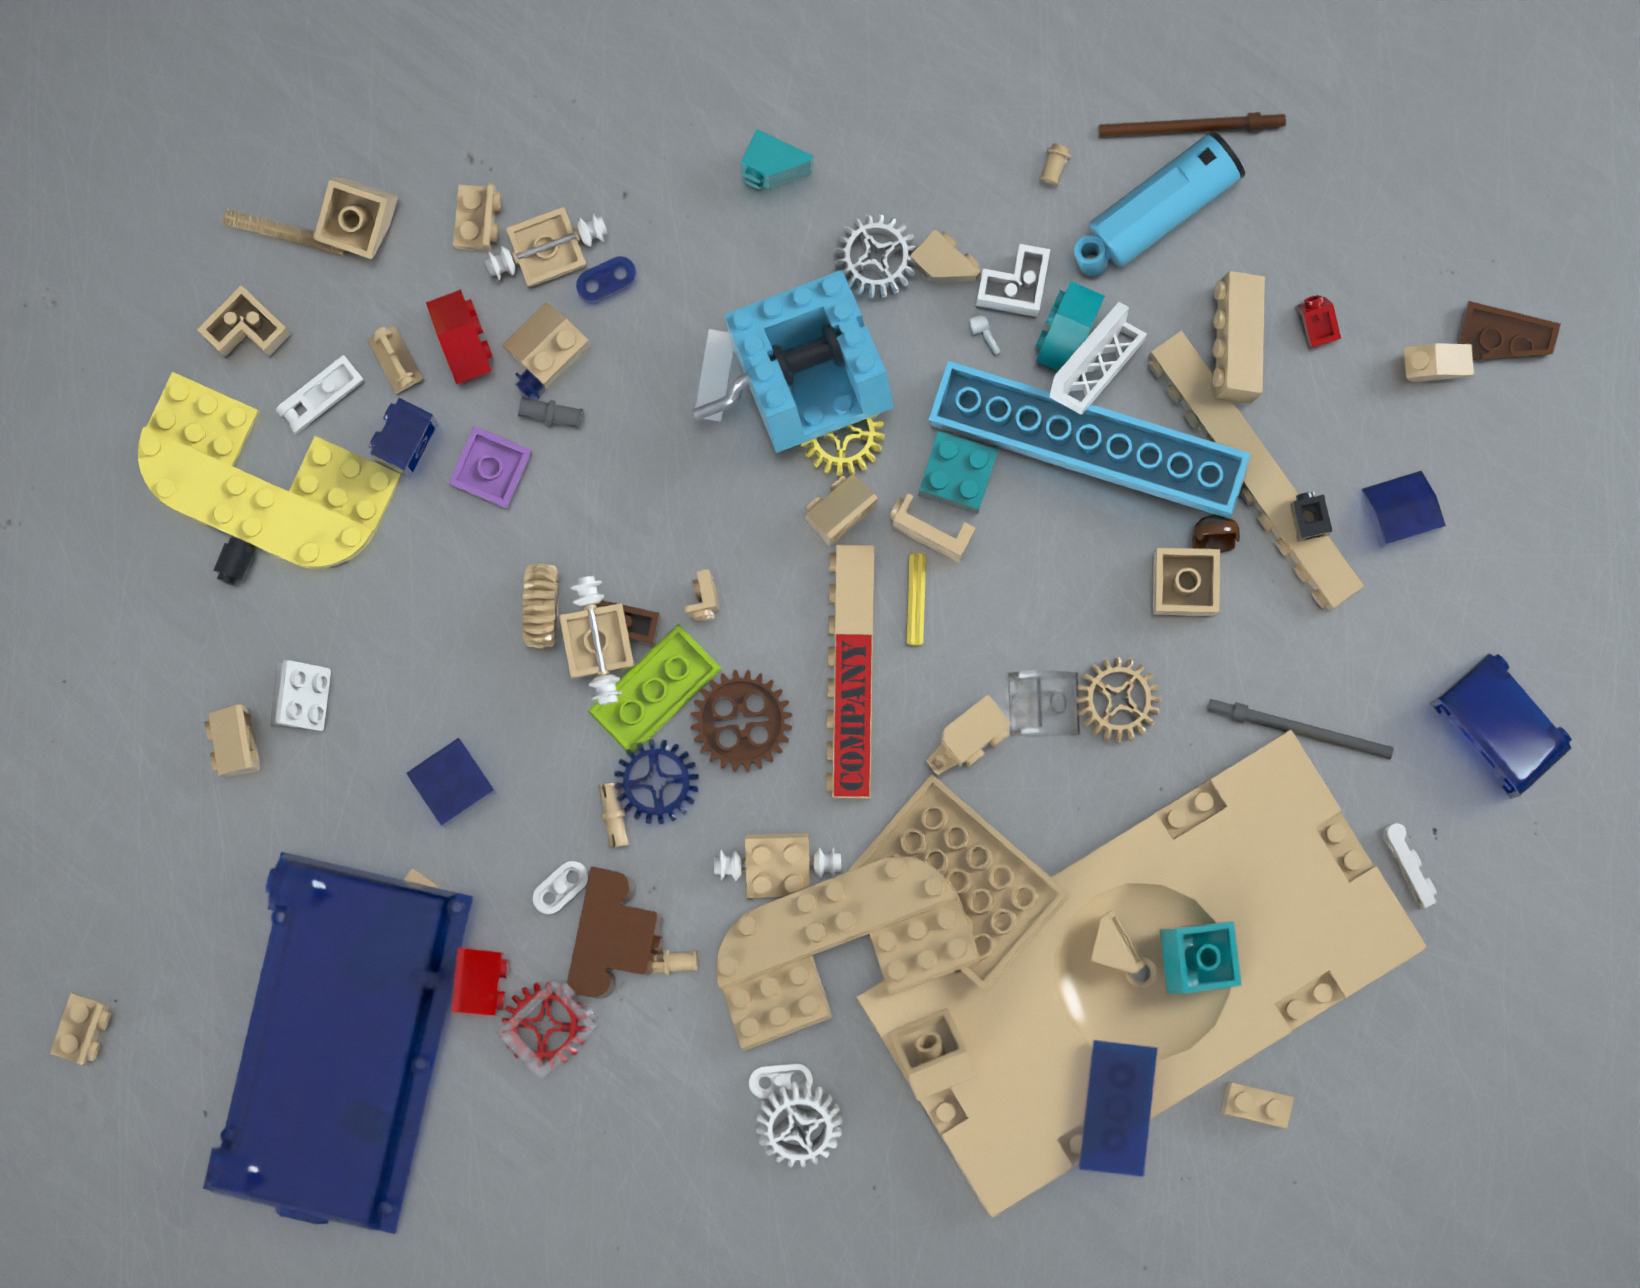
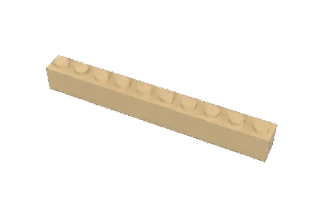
(1264, 482)

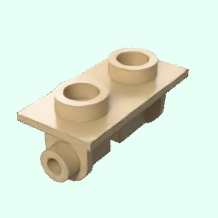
(394, 358)

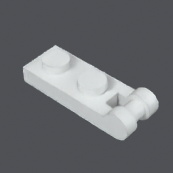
(320, 394)
(1409, 864)

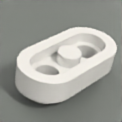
(560, 887)
(779, 1076)

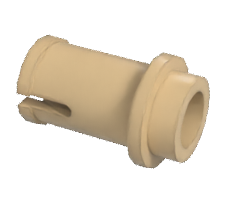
(1055, 163)

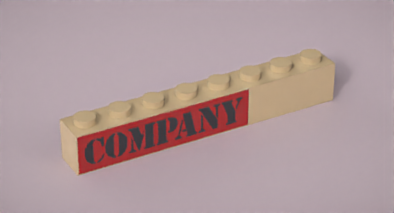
(852, 672)

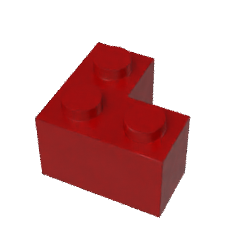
(458, 333)

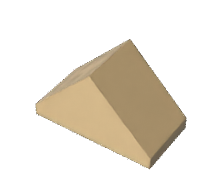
(1114, 946)

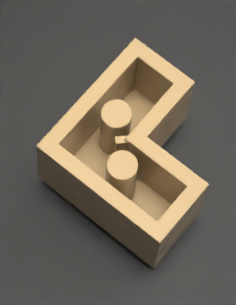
(242, 317)

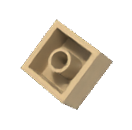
(1186, 582)

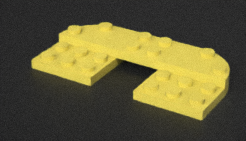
(190, 462)

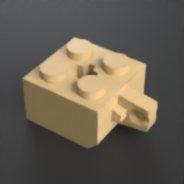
(968, 735)

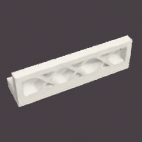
(1089, 352)

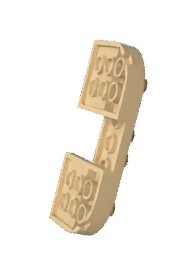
(769, 951)

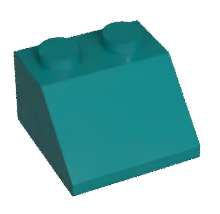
(773, 162)
(1200, 957)

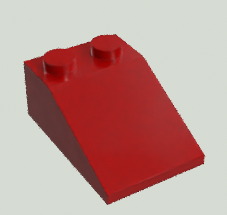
(479, 982)

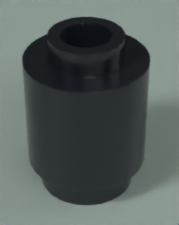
(233, 561)

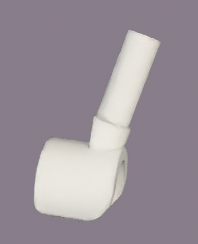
(980, 324)

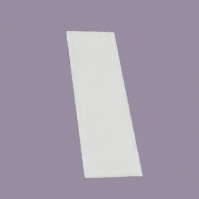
(715, 370)

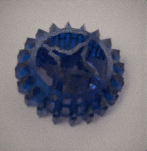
(683, 778)

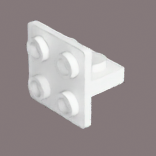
(300, 695)

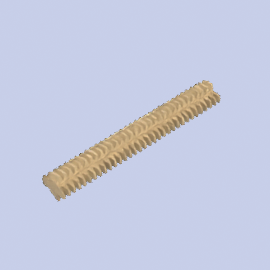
(276, 230)

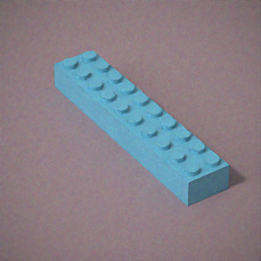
(1091, 443)

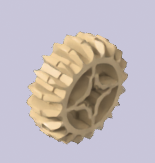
(540, 605)
(1130, 708)

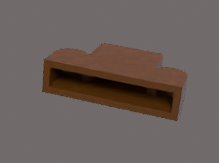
(612, 935)

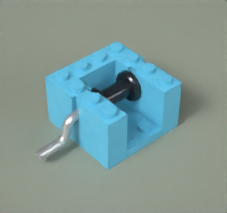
(817, 346)

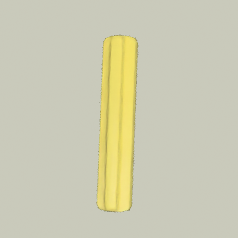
(916, 599)

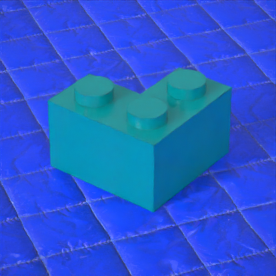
(1070, 324)

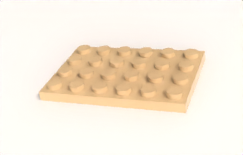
(998, 885)

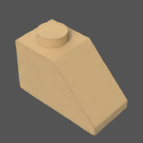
(1438, 362)

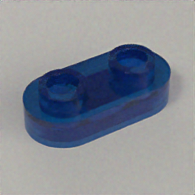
(605, 278)

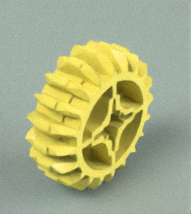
(840, 460)

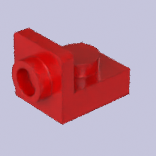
(1319, 320)

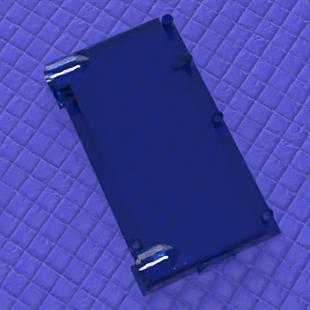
(334, 1042)

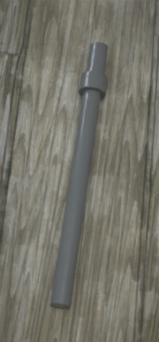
(1241, 713)

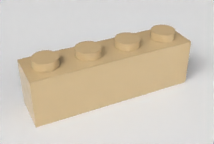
(1239, 337)

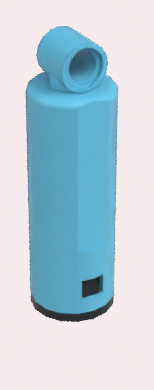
(1159, 204)

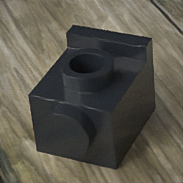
(1317, 505)

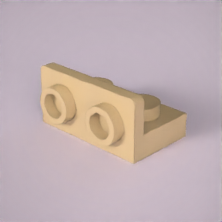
(475, 217)
(705, 592)
(80, 1029)

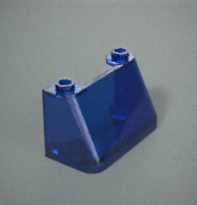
(1503, 724)

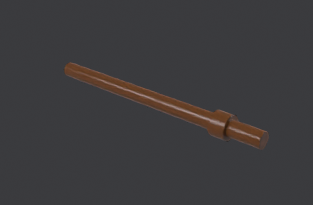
(1252, 122)

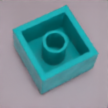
(957, 472)

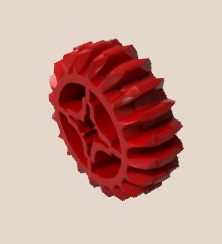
(571, 1027)

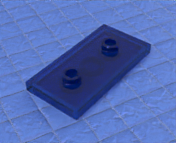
(1118, 1108)

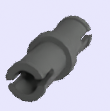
(550, 412)

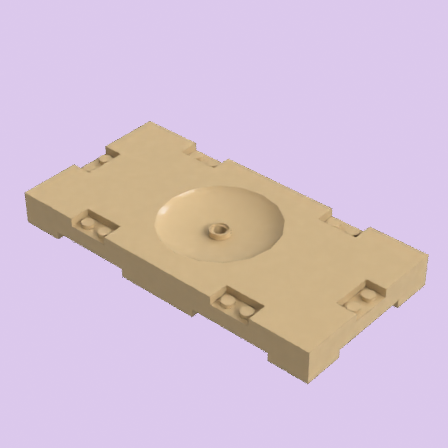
(1243, 849)

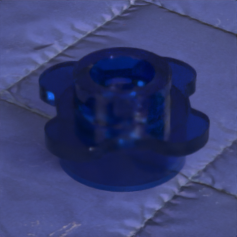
(528, 384)

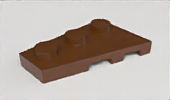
(1506, 333)

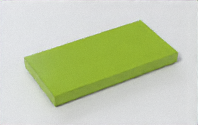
(656, 689)

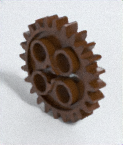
(745, 750)

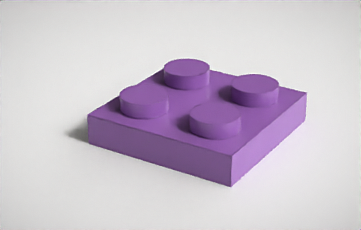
(490, 467)

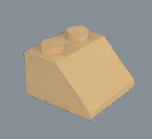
(354, 216)
(547, 344)
(840, 509)
(232, 741)
(932, 1054)

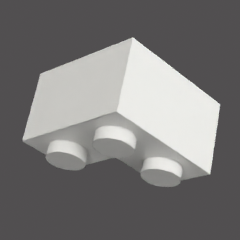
(1017, 291)

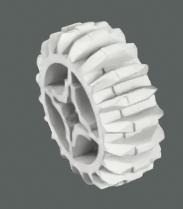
(863, 264)
(809, 1118)

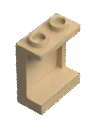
(928, 535)

